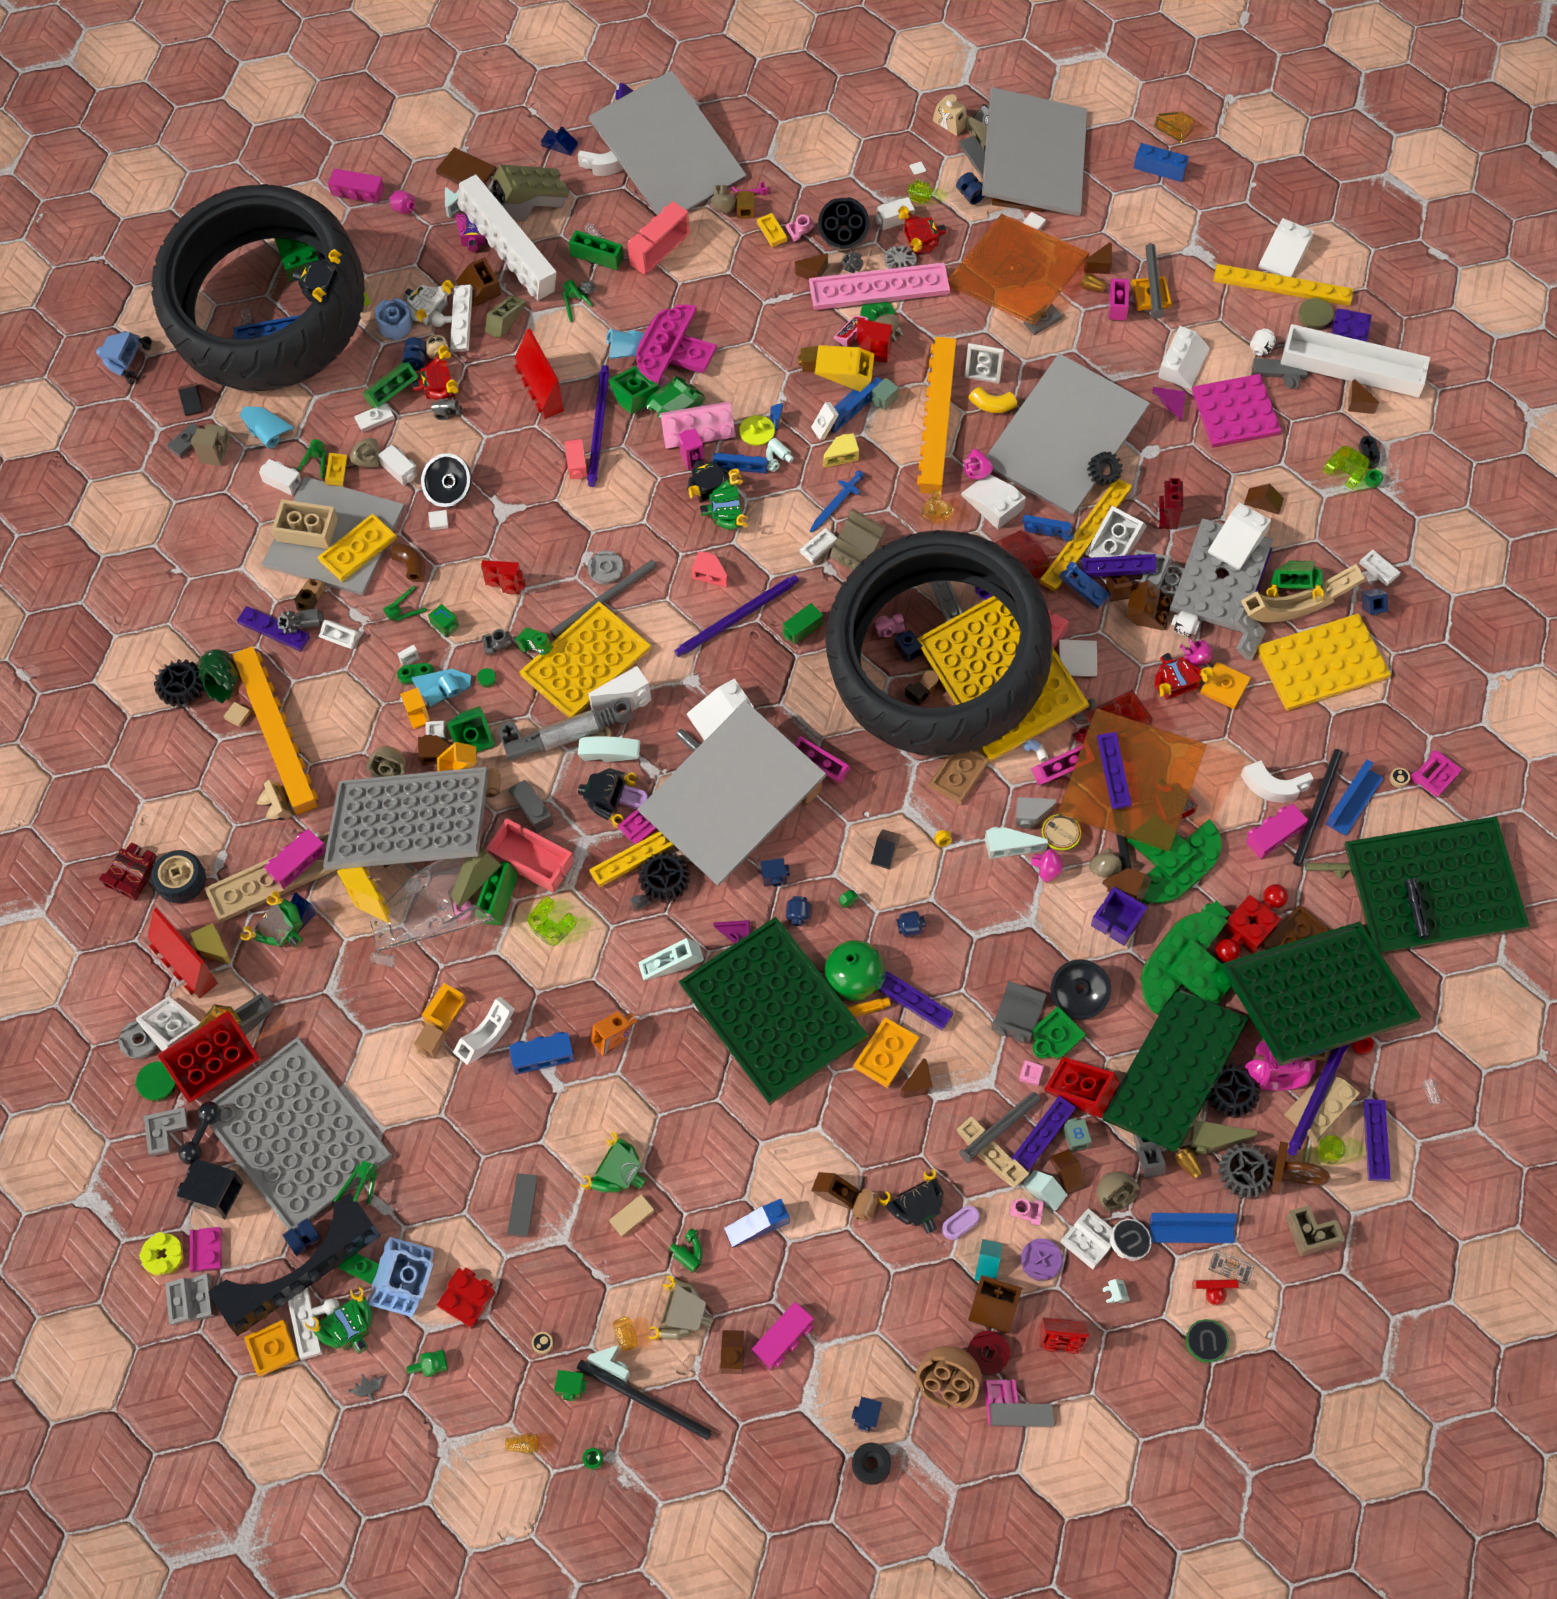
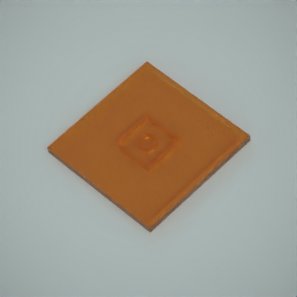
(1017, 269)
(1157, 773)

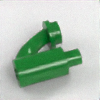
(684, 1256)

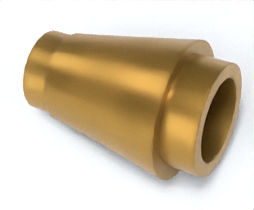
(1092, 283)
(1189, 1162)

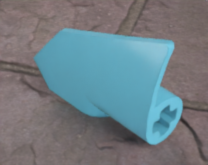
(623, 343)
(264, 425)
(441, 684)

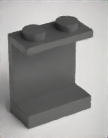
(1018, 1012)

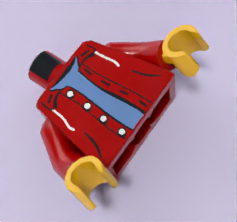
(1178, 676)

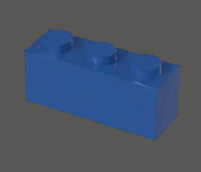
(1161, 162)
(541, 1052)

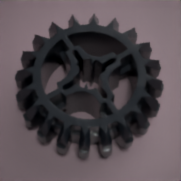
(174, 692)
(647, 879)
(1250, 1089)

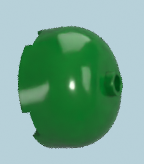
(855, 970)

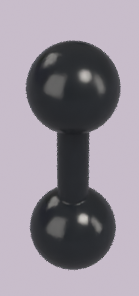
(208, 1114)

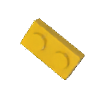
(771, 230)
(336, 469)

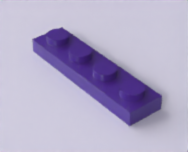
(1119, 565)
(269, 626)
(1114, 771)
(915, 1001)
(1044, 1133)
(1376, 1140)

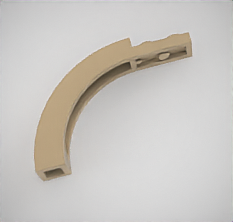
(1301, 604)

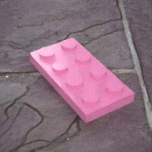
(710, 421)

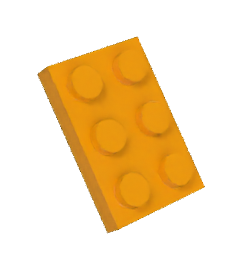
(886, 1052)

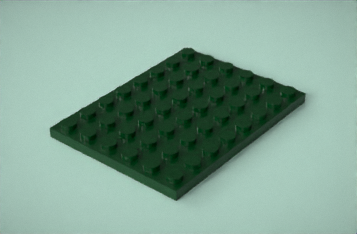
(1459, 872)
(1320, 993)
(773, 1010)

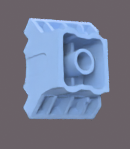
(401, 1276)

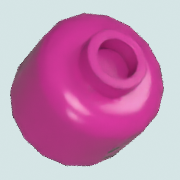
(402, 202)

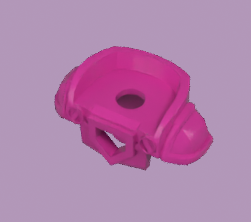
(1276, 1077)

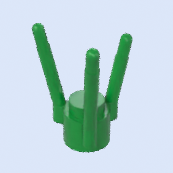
(572, 291)
(315, 450)
(392, 610)
(366, 1171)

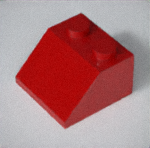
(875, 338)

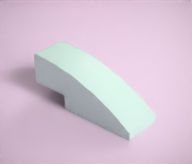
(608, 749)

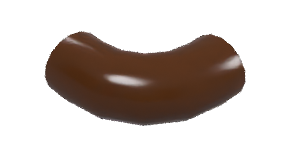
(411, 558)

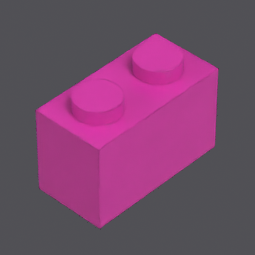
(1118, 299)
(690, 447)

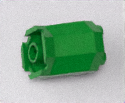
(675, 396)

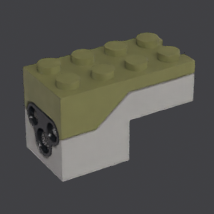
(525, 186)

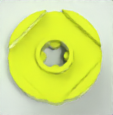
(157, 1243)

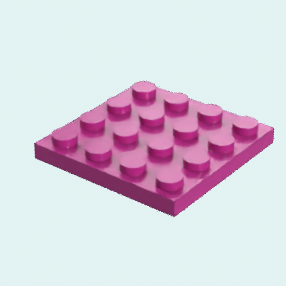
(1236, 410)

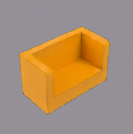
(415, 708)
(457, 757)
(444, 1007)

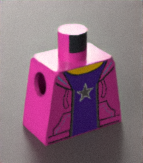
(469, 233)

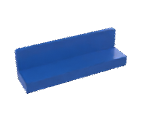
(852, 404)
(1354, 799)
(1192, 1227)

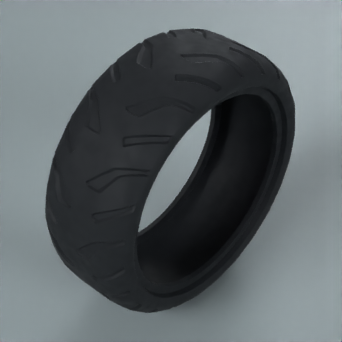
(218, 228)
(921, 560)

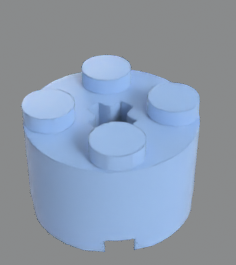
(393, 318)

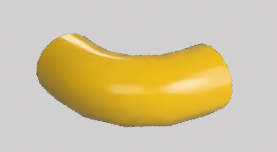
(991, 403)

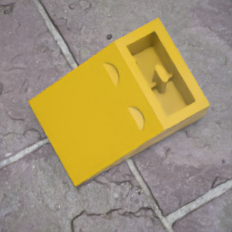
(845, 365)
(363, 893)

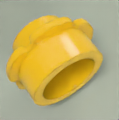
(943, 838)

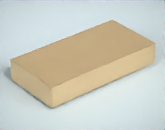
(631, 1215)

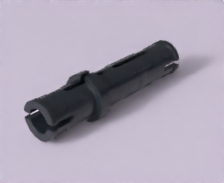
(1415, 900)

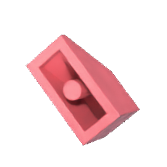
(575, 459)
(709, 569)

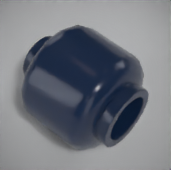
(798, 910)
(910, 923)

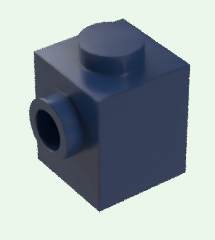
(1374, 601)
(908, 645)
(774, 872)
(866, 1414)

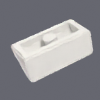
(339, 633)

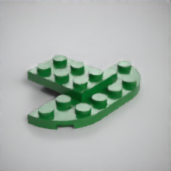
(1182, 866)
(1184, 961)

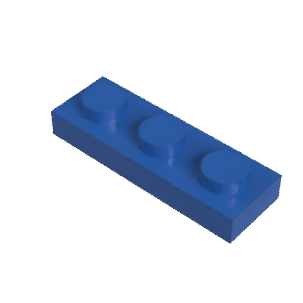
(741, 462)

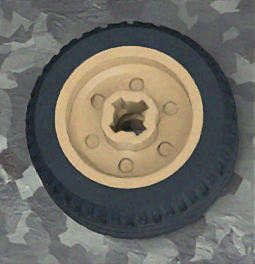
(178, 876)

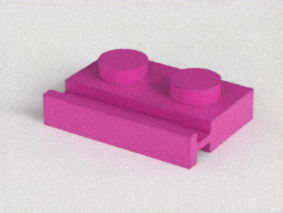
(636, 827)
(206, 1249)
(1000, 1392)

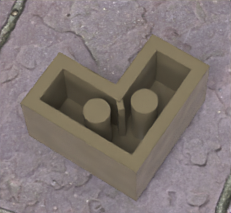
(211, 444)
(1310, 1236)

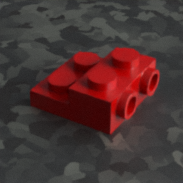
(503, 574)
(466, 1297)

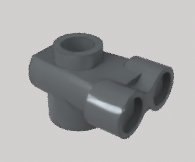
(445, 407)
(496, 641)

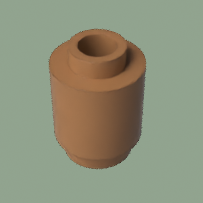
(494, 781)
(865, 1205)

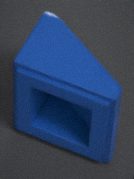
(776, 414)

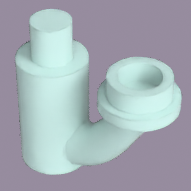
(780, 450)

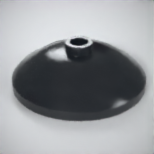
(437, 478)
(1082, 1003)

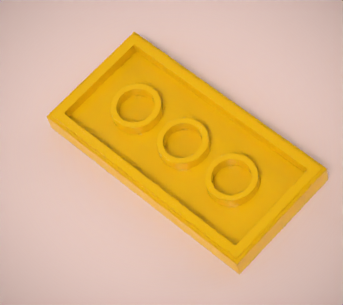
(357, 547)

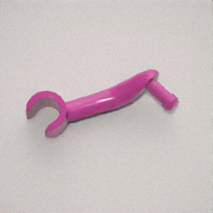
(763, 191)

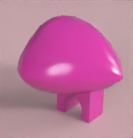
(977, 465)
(1198, 653)
(1049, 863)

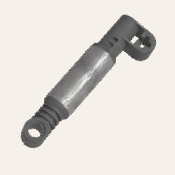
(563, 731)

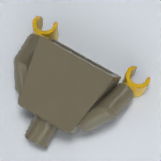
(682, 1312)

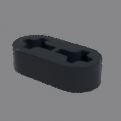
(1372, 451)

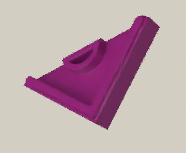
(1172, 400)
(733, 929)

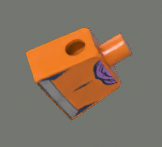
(611, 1031)

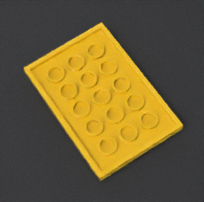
(584, 659)
(1323, 662)

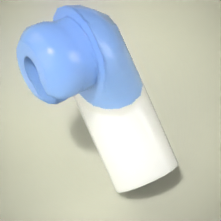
(1038, 748)

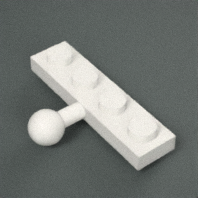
(460, 318)
(301, 1312)

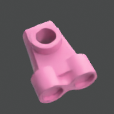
(801, 226)
(886, 626)
(1032, 1210)

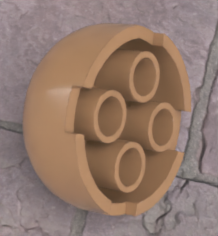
(956, 1369)

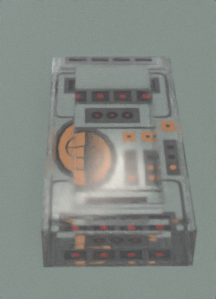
(1231, 1267)

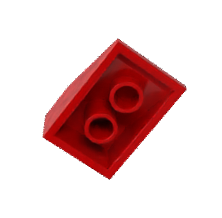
(1083, 1086)

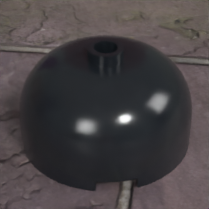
(842, 213)

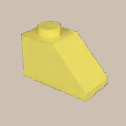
(842, 451)
(209, 944)

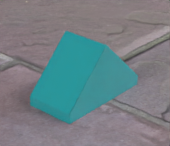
(988, 1259)

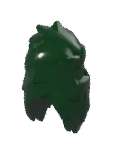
(218, 674)

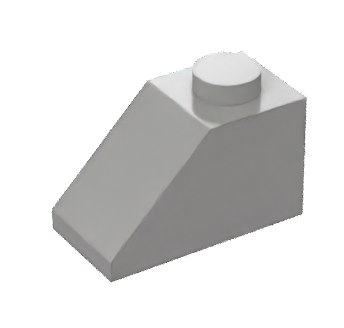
(1033, 811)

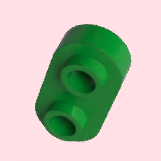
(414, 670)

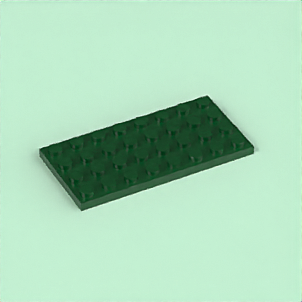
(1175, 1070)

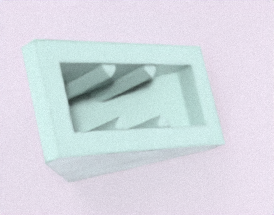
(1045, 1189)

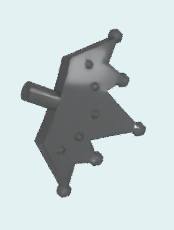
(367, 1387)

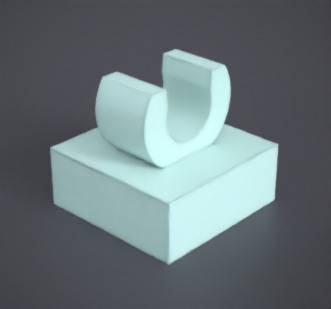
(1118, 1291)

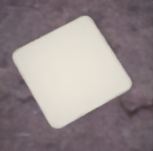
(917, 168)

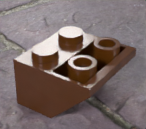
(482, 279)
(1148, 606)
(995, 1304)

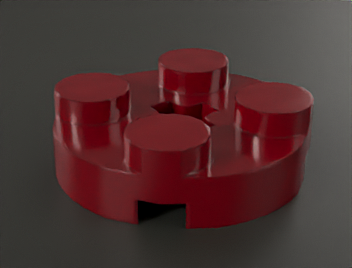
(995, 1343)

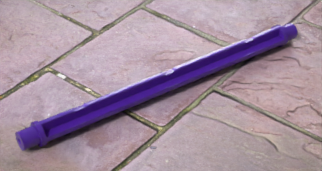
(598, 426)
(735, 616)
(1316, 1099)

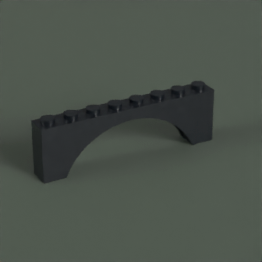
(248, 1304)

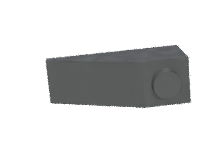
(531, 806)

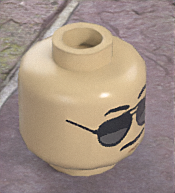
(433, 344)

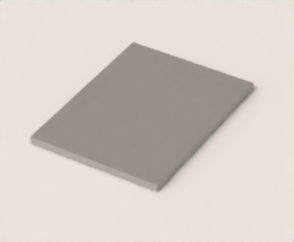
(667, 145)
(1034, 152)
(1061, 428)
(731, 793)
(407, 818)
(295, 1134)

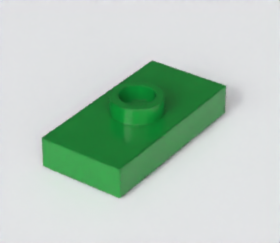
(360, 1268)

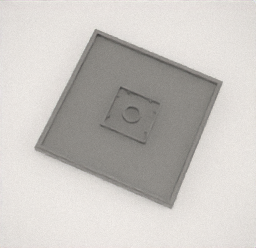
(351, 509)

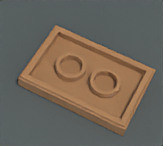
(959, 775)

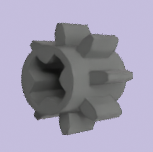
(852, 262)
(289, 622)

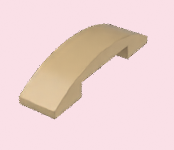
(993, 1155)

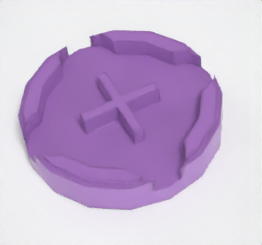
(1041, 1259)

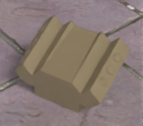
(857, 539)

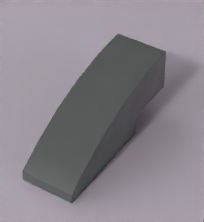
(254, 1012)
(1149, 1157)

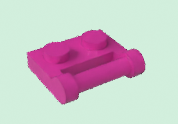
(1440, 778)

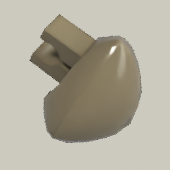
(721, 201)
(892, 320)
(366, 453)
(1105, 864)

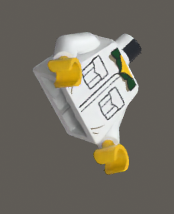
(427, 301)

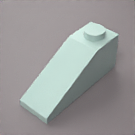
(1009, 842)
(672, 959)

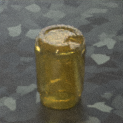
(625, 1333)

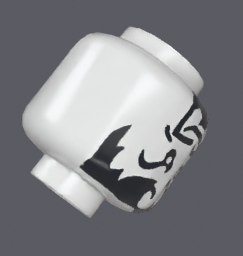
(1263, 342)
(1185, 624)

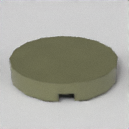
(1315, 313)

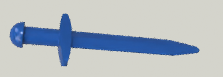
(847, 488)

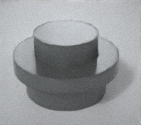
(587, 286)
(1291, 380)

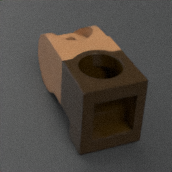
(309, 594)
(923, 688)

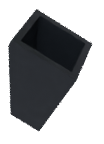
(210, 1188)

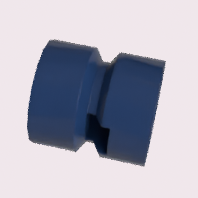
(970, 187)
(414, 352)
(299, 1244)

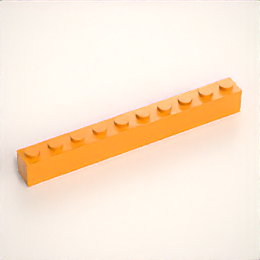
(938, 415)
(274, 730)

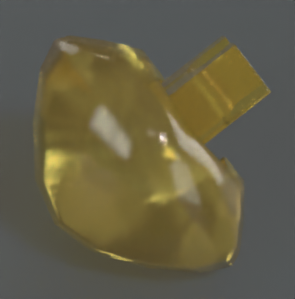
(936, 509)

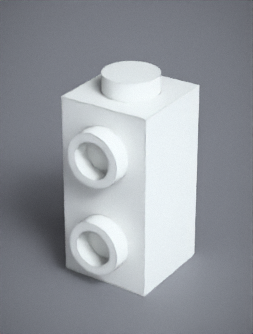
(888, 213)
(398, 465)
(280, 477)

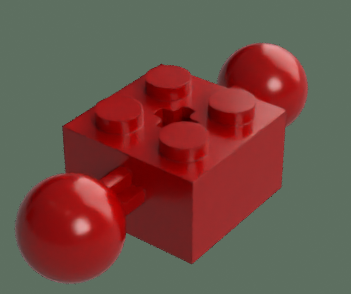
(1255, 913)

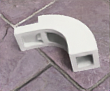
(600, 164)
(1271, 788)
(486, 1034)

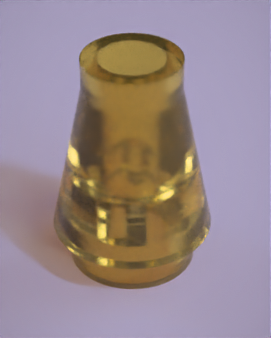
(523, 1443)

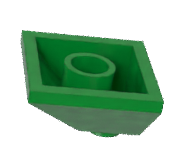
(632, 389)
(471, 729)

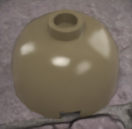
(386, 762)
(1116, 1190)

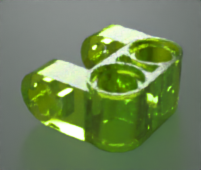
(1348, 464)
(540, 913)

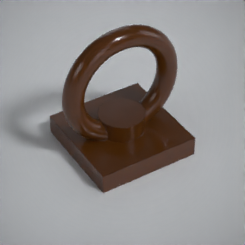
(1284, 1171)

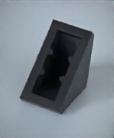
(190, 399)
(885, 849)

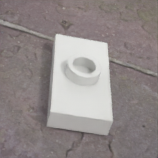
(374, 417)
(824, 420)
(818, 545)
(1379, 567)

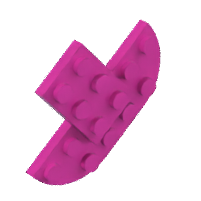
(666, 344)

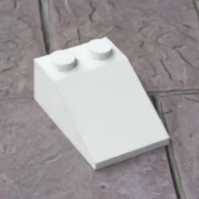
(1286, 248)
(984, 363)
(995, 500)
(1116, 535)
(1239, 536)
(628, 686)
(716, 708)
(167, 1023)

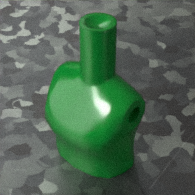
(430, 1363)

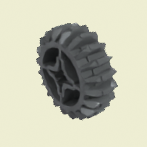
(1231, 1178)

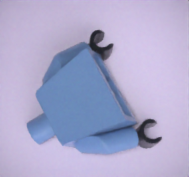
(119, 352)

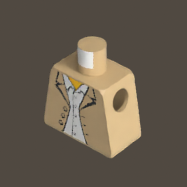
(950, 114)

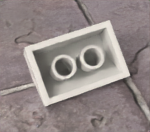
(1184, 358)

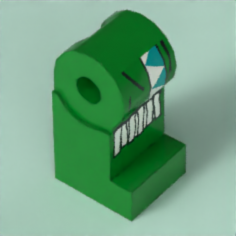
(533, 640)

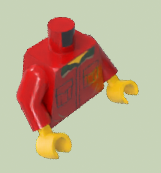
(920, 231)
(436, 378)

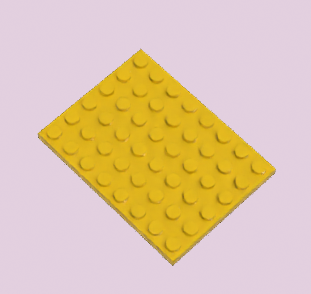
(976, 652)

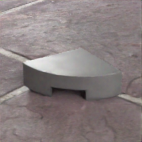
(639, 902)

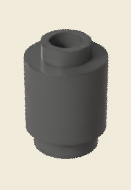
(310, 618)

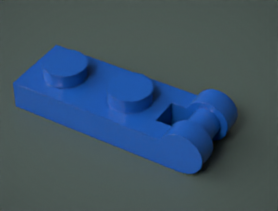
(1048, 527)
(1084, 585)

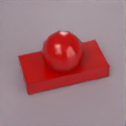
(1215, 1290)

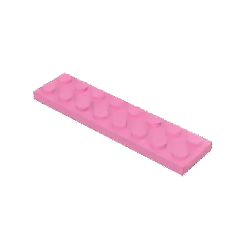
(879, 286)

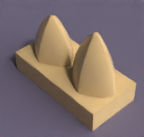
(274, 794)

